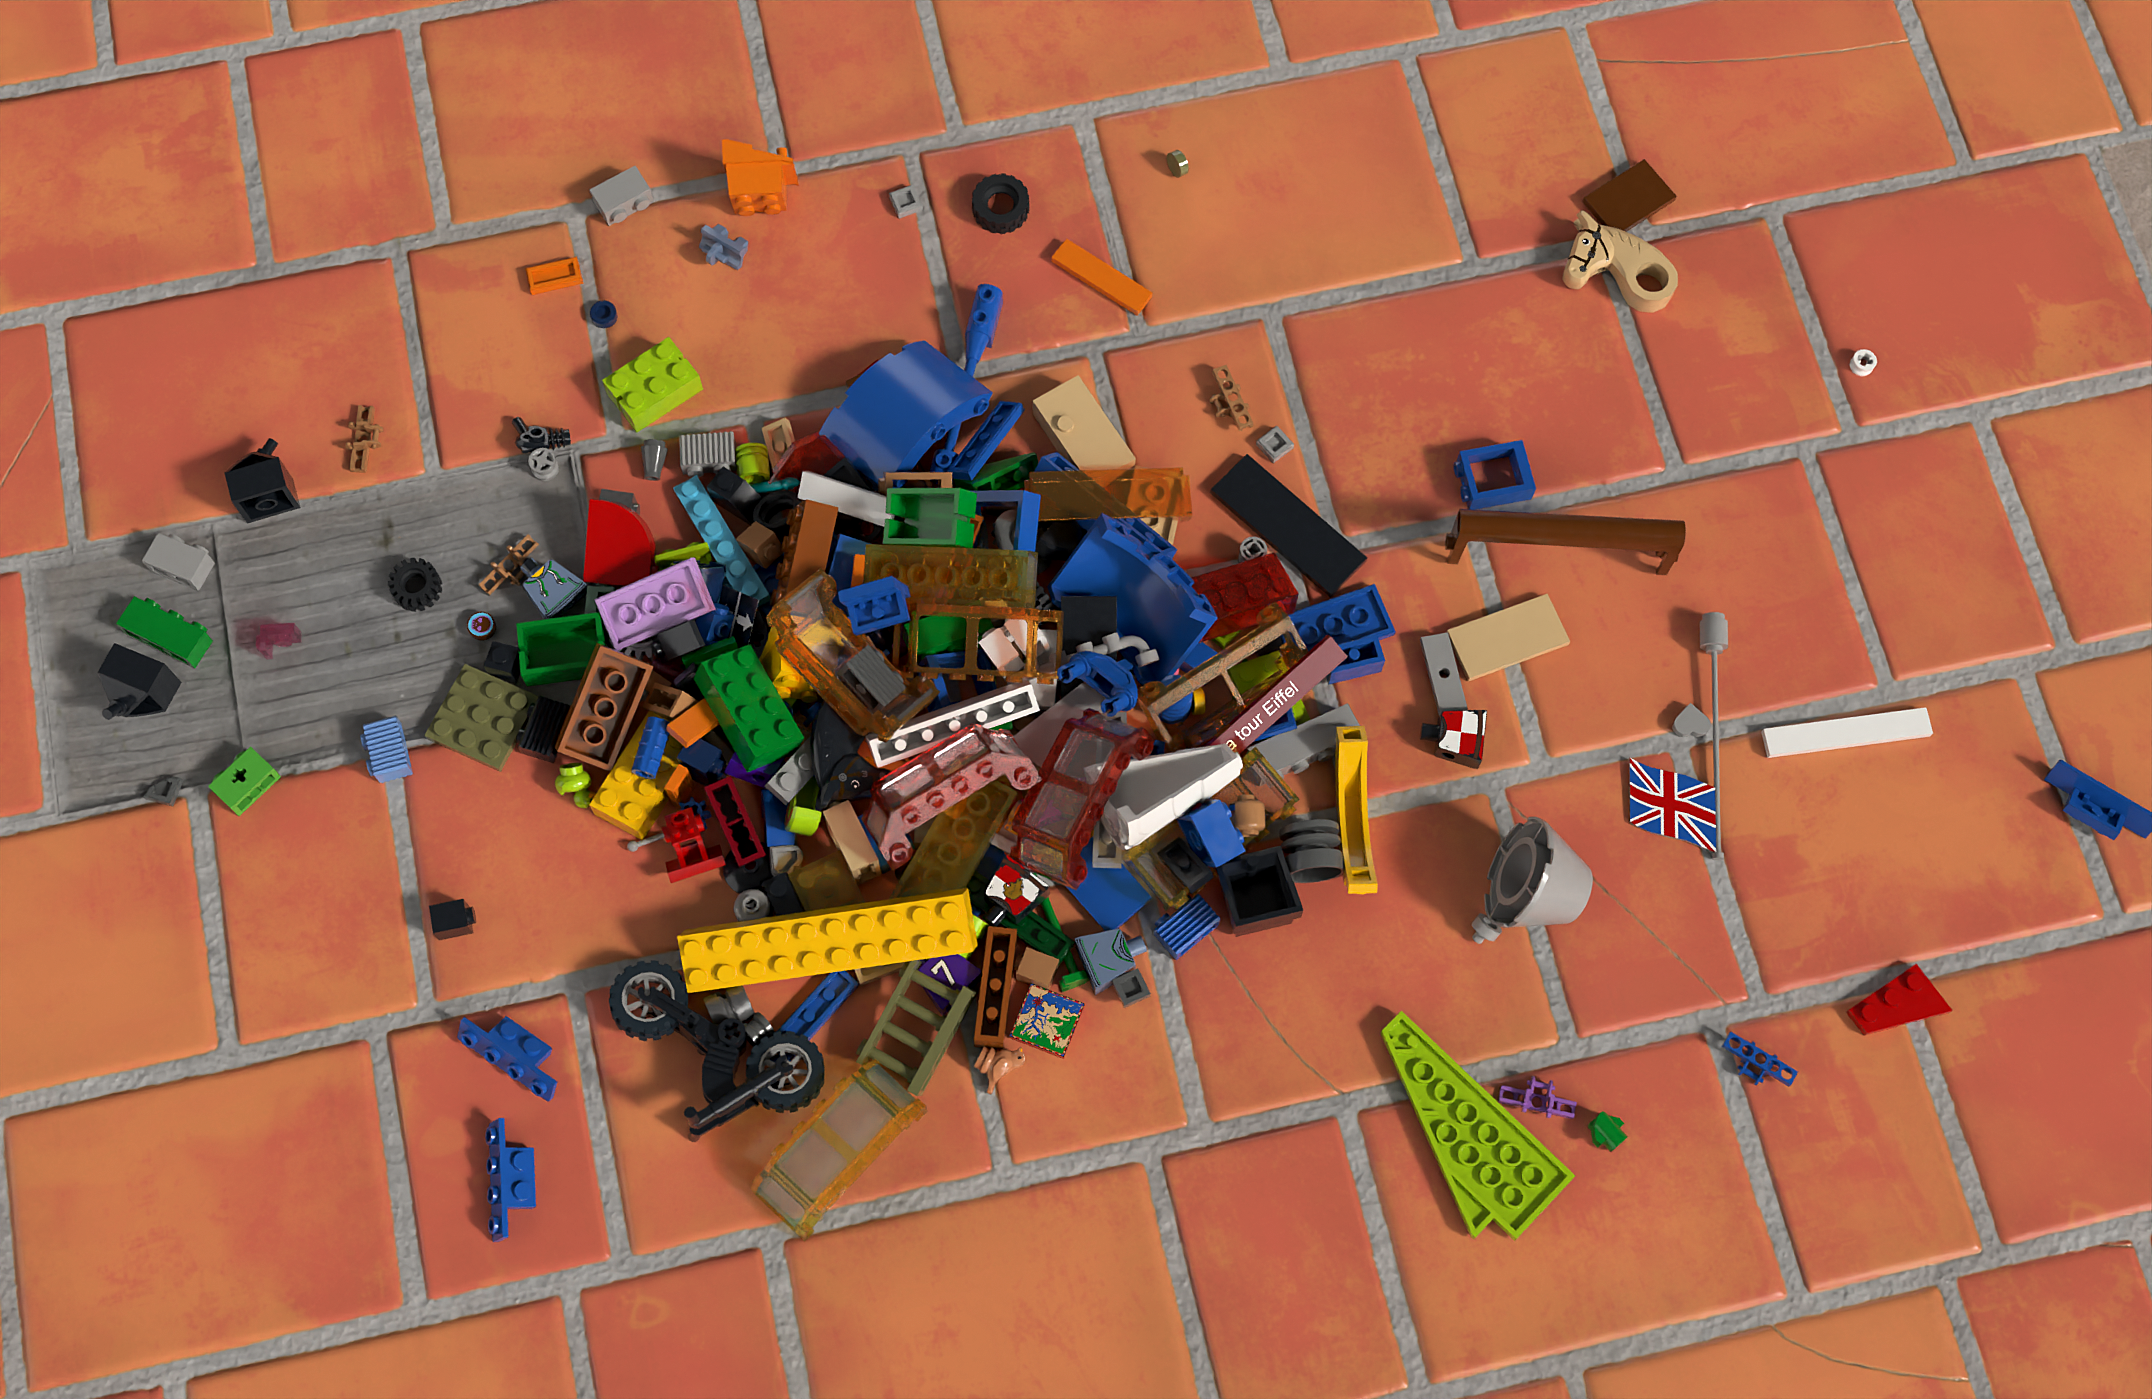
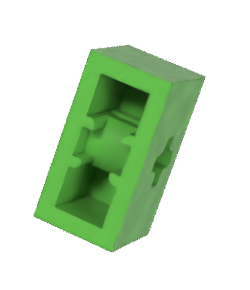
(239, 794)

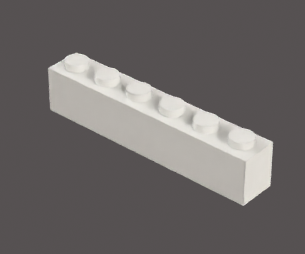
(934, 727)

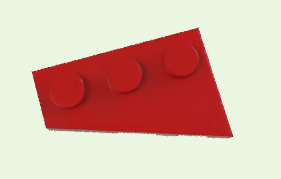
(1899, 1002)

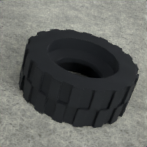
(1000, 222)

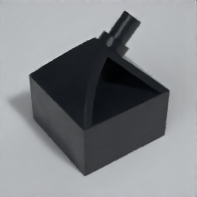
(261, 485)
(136, 684)

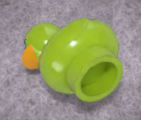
(574, 779)

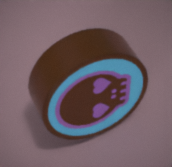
(481, 626)

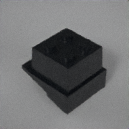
(1259, 891)

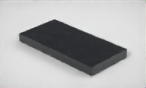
(1086, 621)

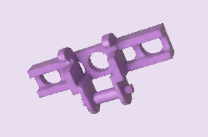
(1529, 1095)

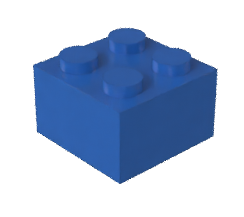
(1212, 832)

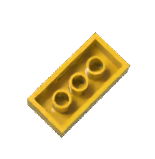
(633, 800)

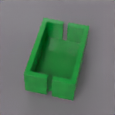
(931, 517)
(558, 647)

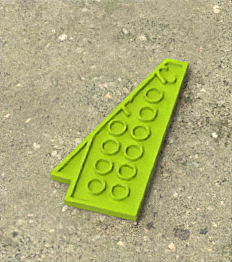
(1482, 1150)

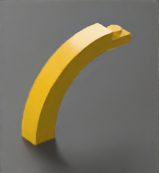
(1353, 809)

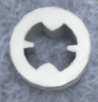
(1855, 364)

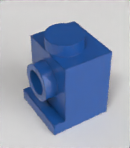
(715, 624)

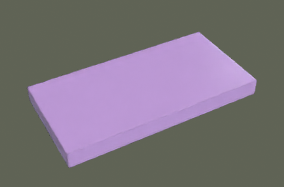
(655, 604)

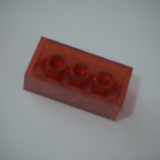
(1243, 591)

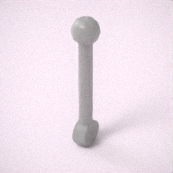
(633, 845)

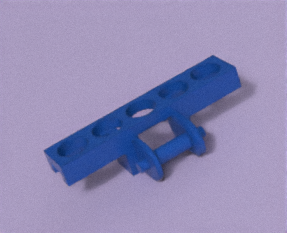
(1765, 1067)

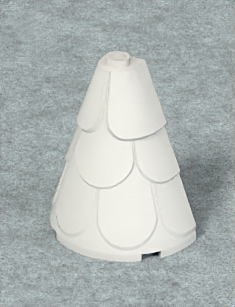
(1164, 789)

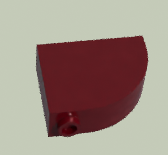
(734, 821)

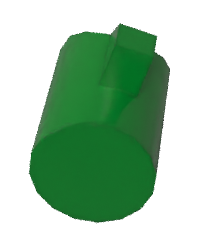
(1607, 1131)

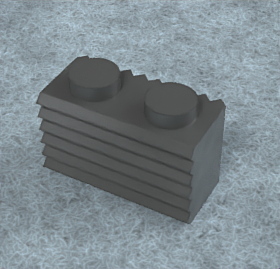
(872, 679)

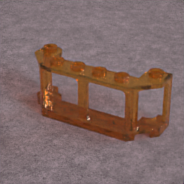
(973, 615)

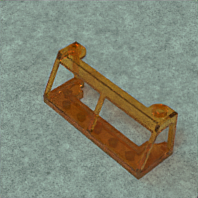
(1157, 697)

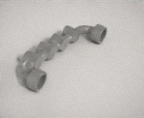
(1110, 644)

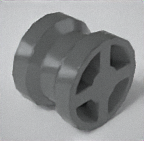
(758, 1029)

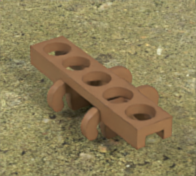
(1237, 411)
(365, 445)
(507, 573)

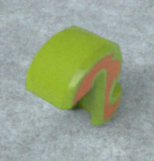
(800, 812)

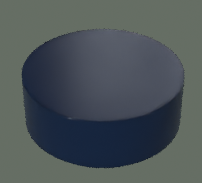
(603, 314)

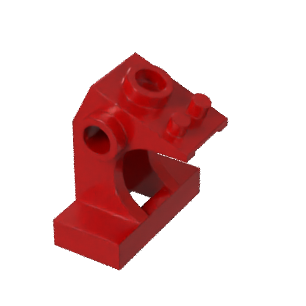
(692, 857)

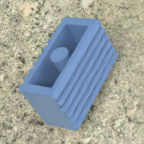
(386, 749)

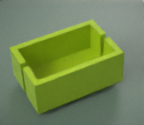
(652, 384)

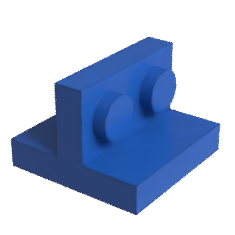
(876, 604)

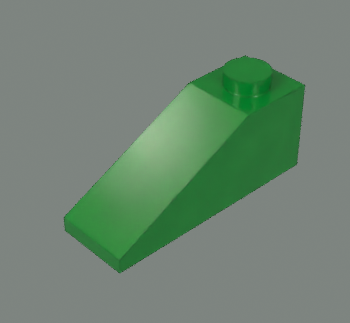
(1001, 475)

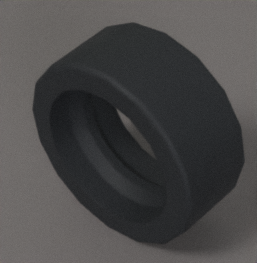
(772, 505)

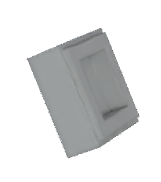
(905, 201)
(1275, 444)

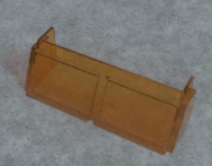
(1113, 493)

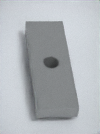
(1441, 660)

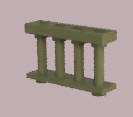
(931, 1051)

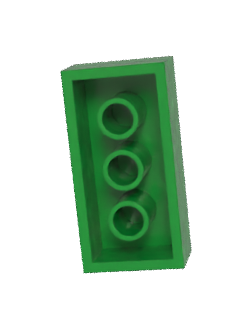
(748, 708)

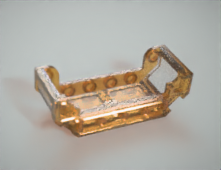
(820, 641)

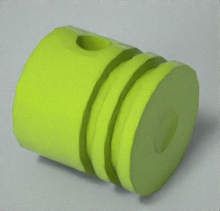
(752, 462)

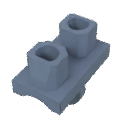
(721, 248)

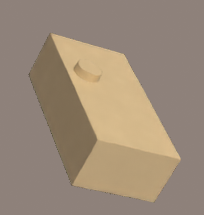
(1081, 428)

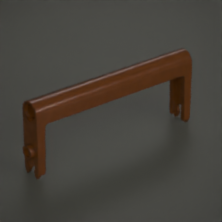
(1656, 535)

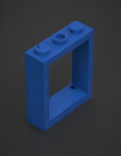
(1027, 513)

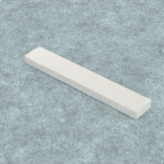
(1847, 732)

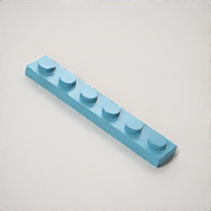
(720, 539)

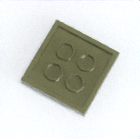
(481, 717)

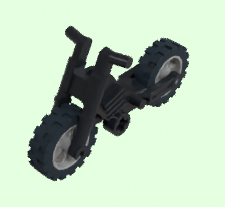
(720, 1049)

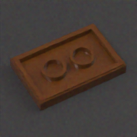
(1629, 197)

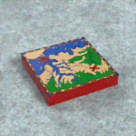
(1047, 1021)

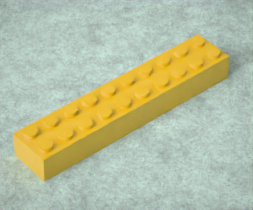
(827, 940)

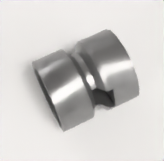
(729, 1005)

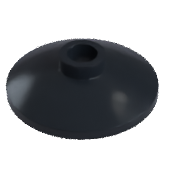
(742, 879)

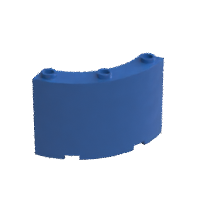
(903, 409)
(1150, 590)

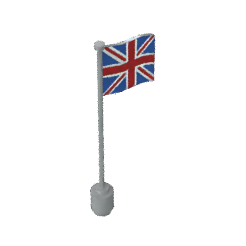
(1674, 802)

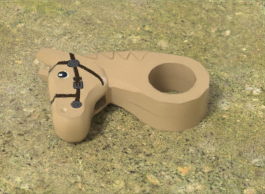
(1626, 257)

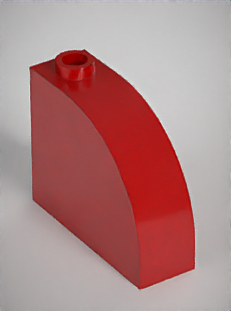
(617, 545)

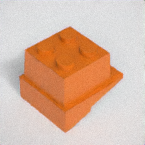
(757, 178)

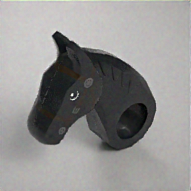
(835, 760)

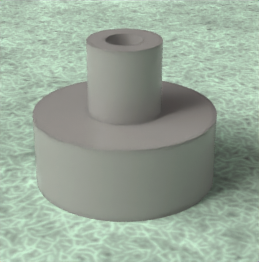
(1485, 929)

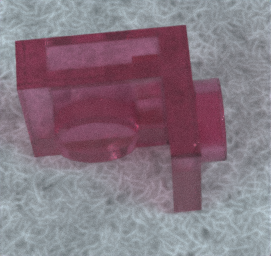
(278, 634)

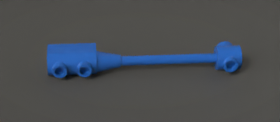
(978, 336)

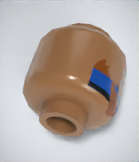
(1248, 815)

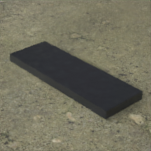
(1288, 525)

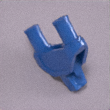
(1106, 677)

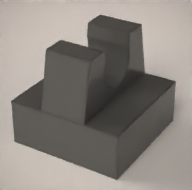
(1131, 988)

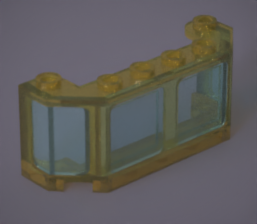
(835, 1146)

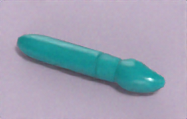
(787, 483)

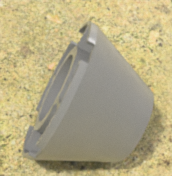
(1536, 879)

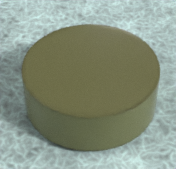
(1177, 163)

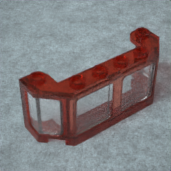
(939, 781)
(1072, 796)

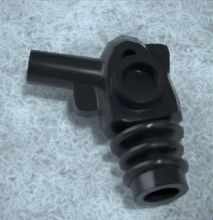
(537, 437)

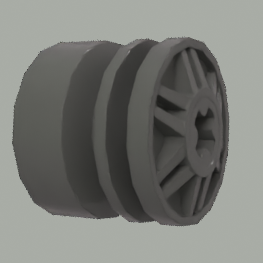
(1312, 850)

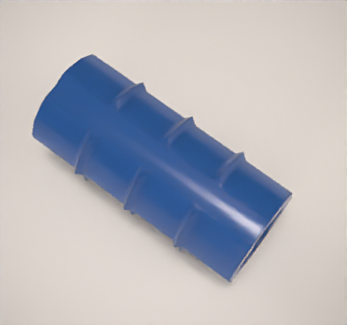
(651, 748)

